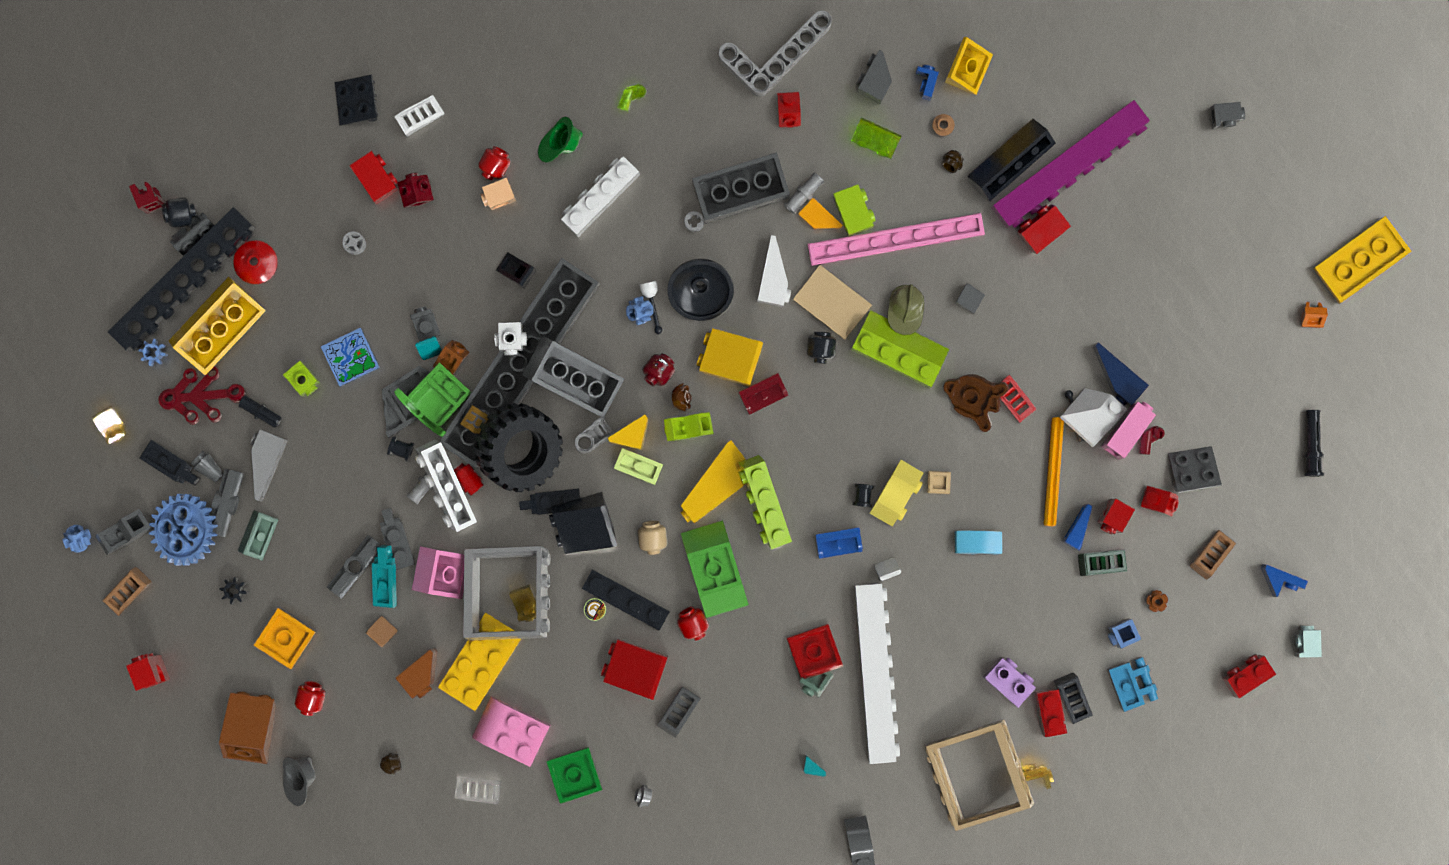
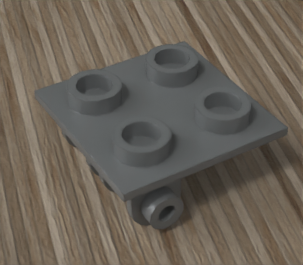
(1194, 469)

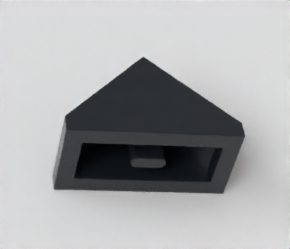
(516, 270)

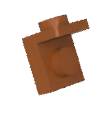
(452, 356)

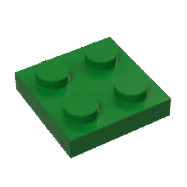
(574, 775)

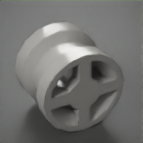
(352, 239)

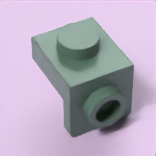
(816, 684)

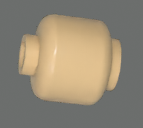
(652, 537)

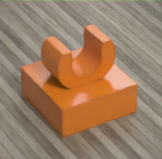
(1314, 316)

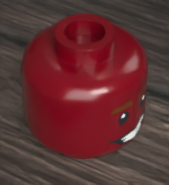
(658, 369)

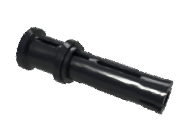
(1313, 454)

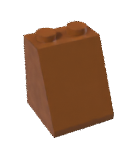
(248, 727)

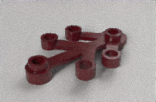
(198, 396)

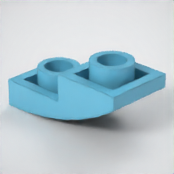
(978, 542)

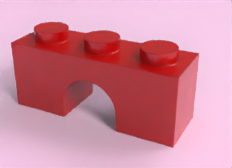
(147, 671)

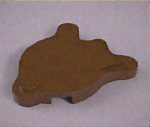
(975, 397)

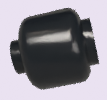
(178, 212)
(821, 347)

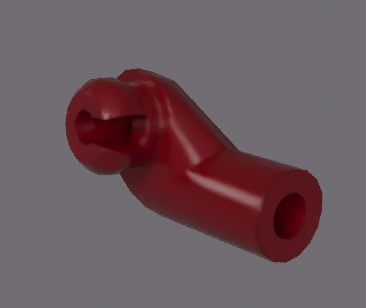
(1150, 437)

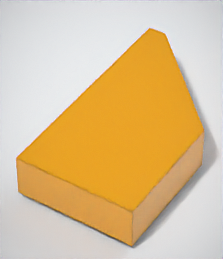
(818, 216)

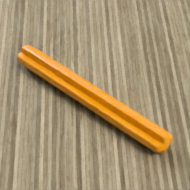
(1053, 474)

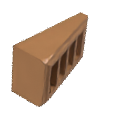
(1200, 568)
(130, 578)

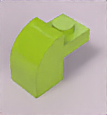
(688, 427)

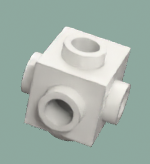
(510, 329)

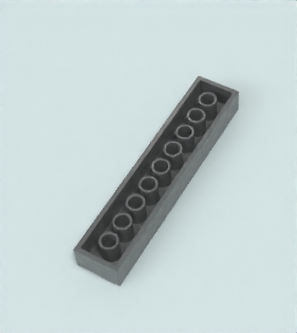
(502, 384)

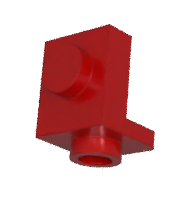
(789, 109)
(1160, 501)

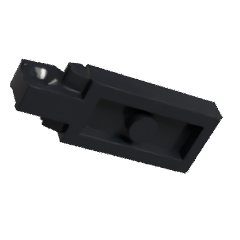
(168, 463)
(542, 502)

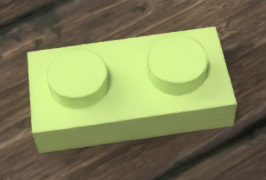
(638, 466)

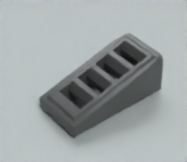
(668, 728)

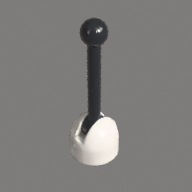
(649, 290)

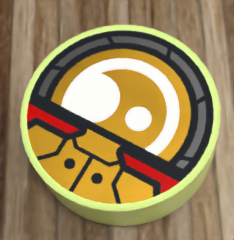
(595, 609)

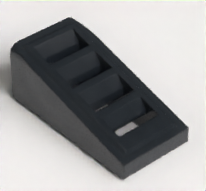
(1073, 679)

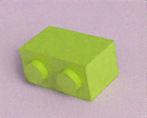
(853, 210)

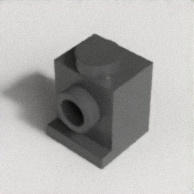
(1227, 114)

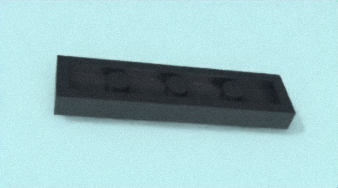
(625, 600)

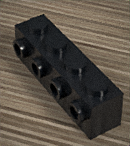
(1011, 159)

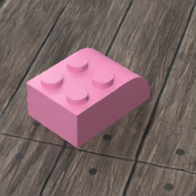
(511, 731)

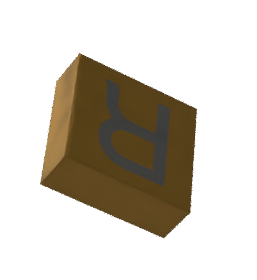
(474, 419)

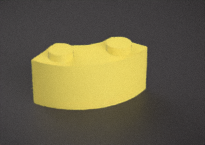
(896, 493)

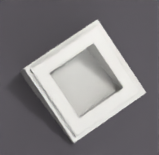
(887, 569)

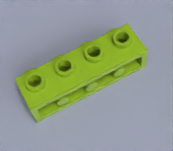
(765, 502)

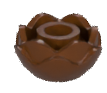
(681, 397)

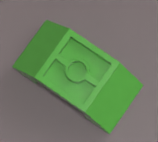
(714, 569)

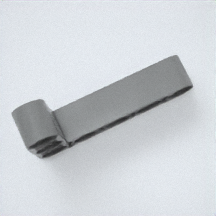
(778, 58)

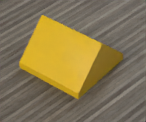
(969, 66)
(631, 435)

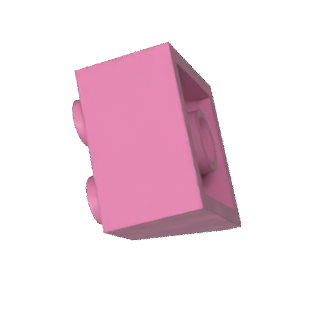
(439, 573)

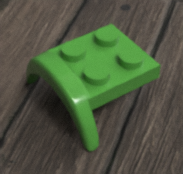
(435, 398)

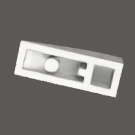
(774, 280)

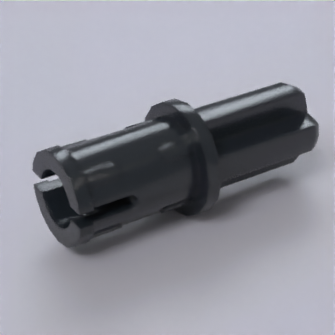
(260, 411)

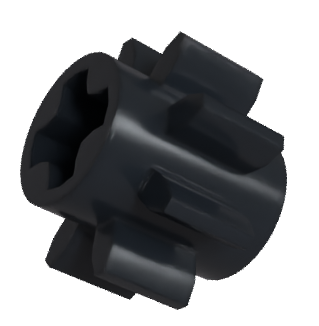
(229, 595)

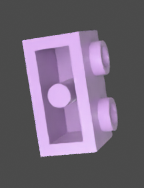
(1010, 681)

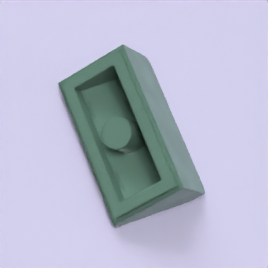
(258, 535)

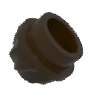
(952, 161)
(391, 764)

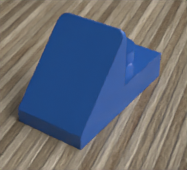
(1276, 578)

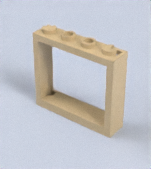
(1013, 765)

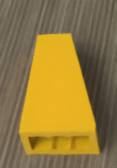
(716, 484)

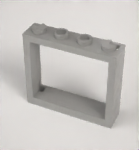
(472, 592)

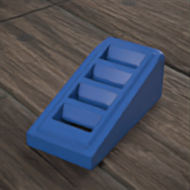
(1076, 532)

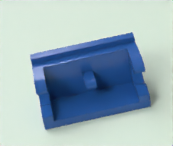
(839, 542)

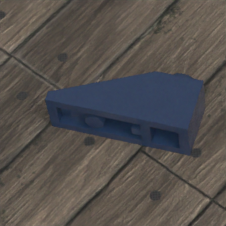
(1121, 379)

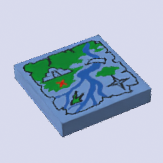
(350, 357)

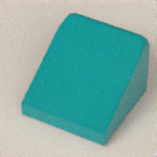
(429, 348)
(813, 768)

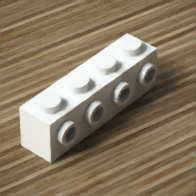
(600, 196)
(445, 485)

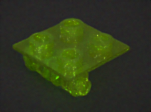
(876, 138)

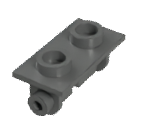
(185, 240)

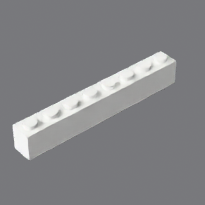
(875, 673)

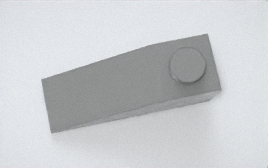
(265, 457)

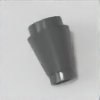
(207, 466)

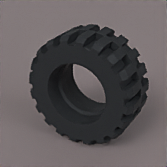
(540, 459)

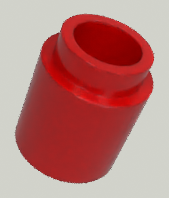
(468, 478)

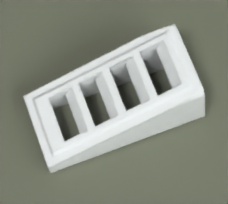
(423, 122)

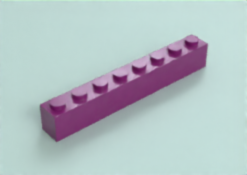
(1070, 164)

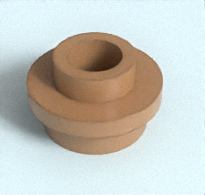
(936, 125)

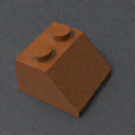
(419, 675)

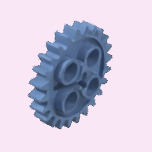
(183, 529)

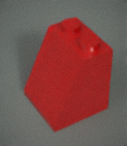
(634, 668)

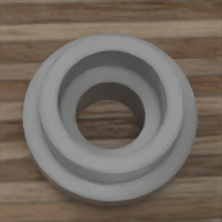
(643, 796)

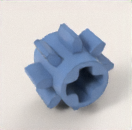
(639, 310)
(159, 353)
(76, 538)

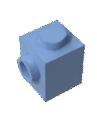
(1123, 633)

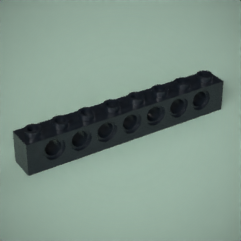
(169, 282)

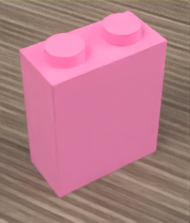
(1129, 430)

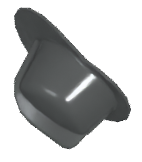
(297, 777)

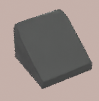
(970, 298)

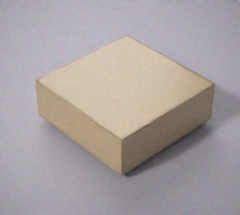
(939, 482)

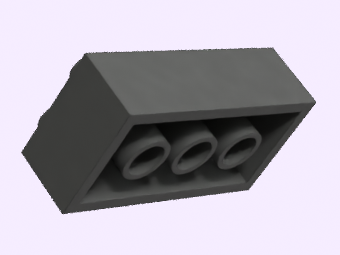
(741, 187)
(573, 376)

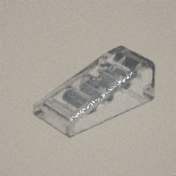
(485, 799)

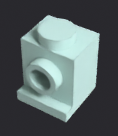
(1308, 642)

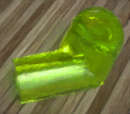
(630, 94)

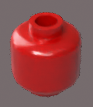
(494, 163)
(692, 623)
(310, 698)

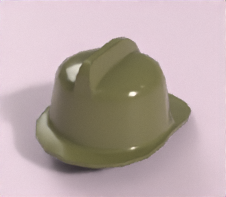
(906, 309)

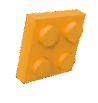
(284, 638)

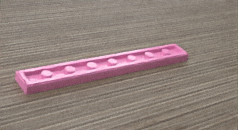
(896, 239)

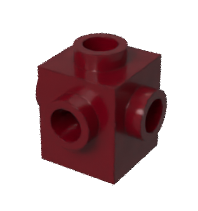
(415, 190)

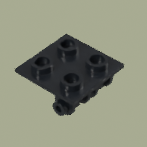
(356, 100)

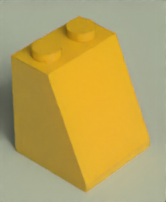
(729, 357)

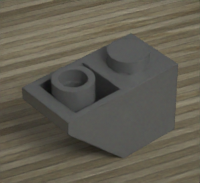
(876, 80)

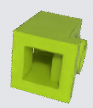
(310, 383)

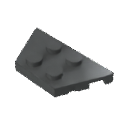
(395, 413)

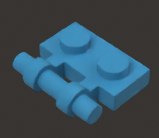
(1126, 685)

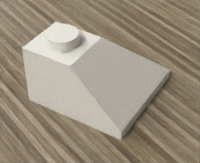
(1093, 415)

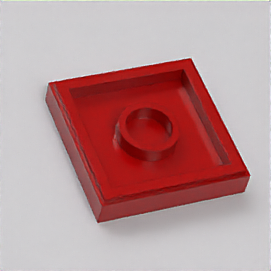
(814, 652)

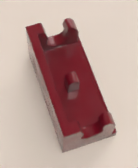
(147, 200)
(763, 394)

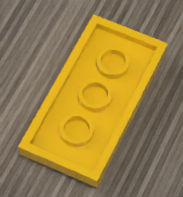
(1362, 259)
(478, 664)

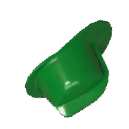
(559, 140)

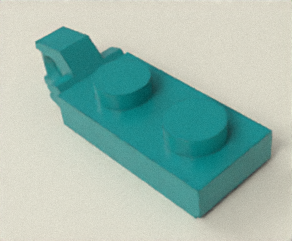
(384, 578)

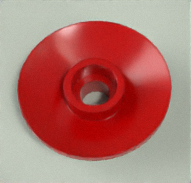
(263, 269)

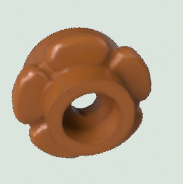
(1163, 600)

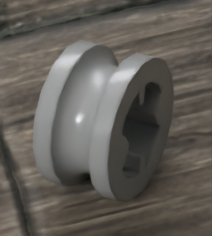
(699, 225)

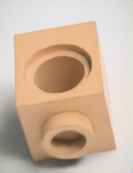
(497, 194)

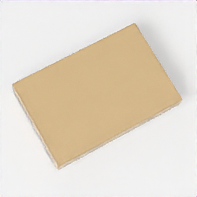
(832, 302)

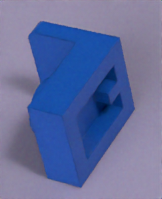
(927, 85)

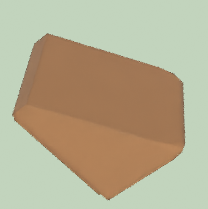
(381, 631)

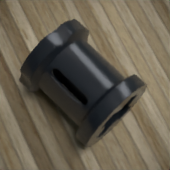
(400, 448)
(863, 495)

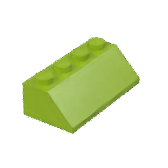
(905, 354)

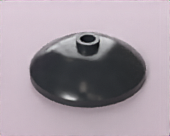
(704, 300)

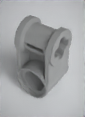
(595, 435)

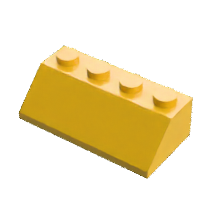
(216, 326)

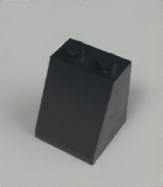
(583, 524)

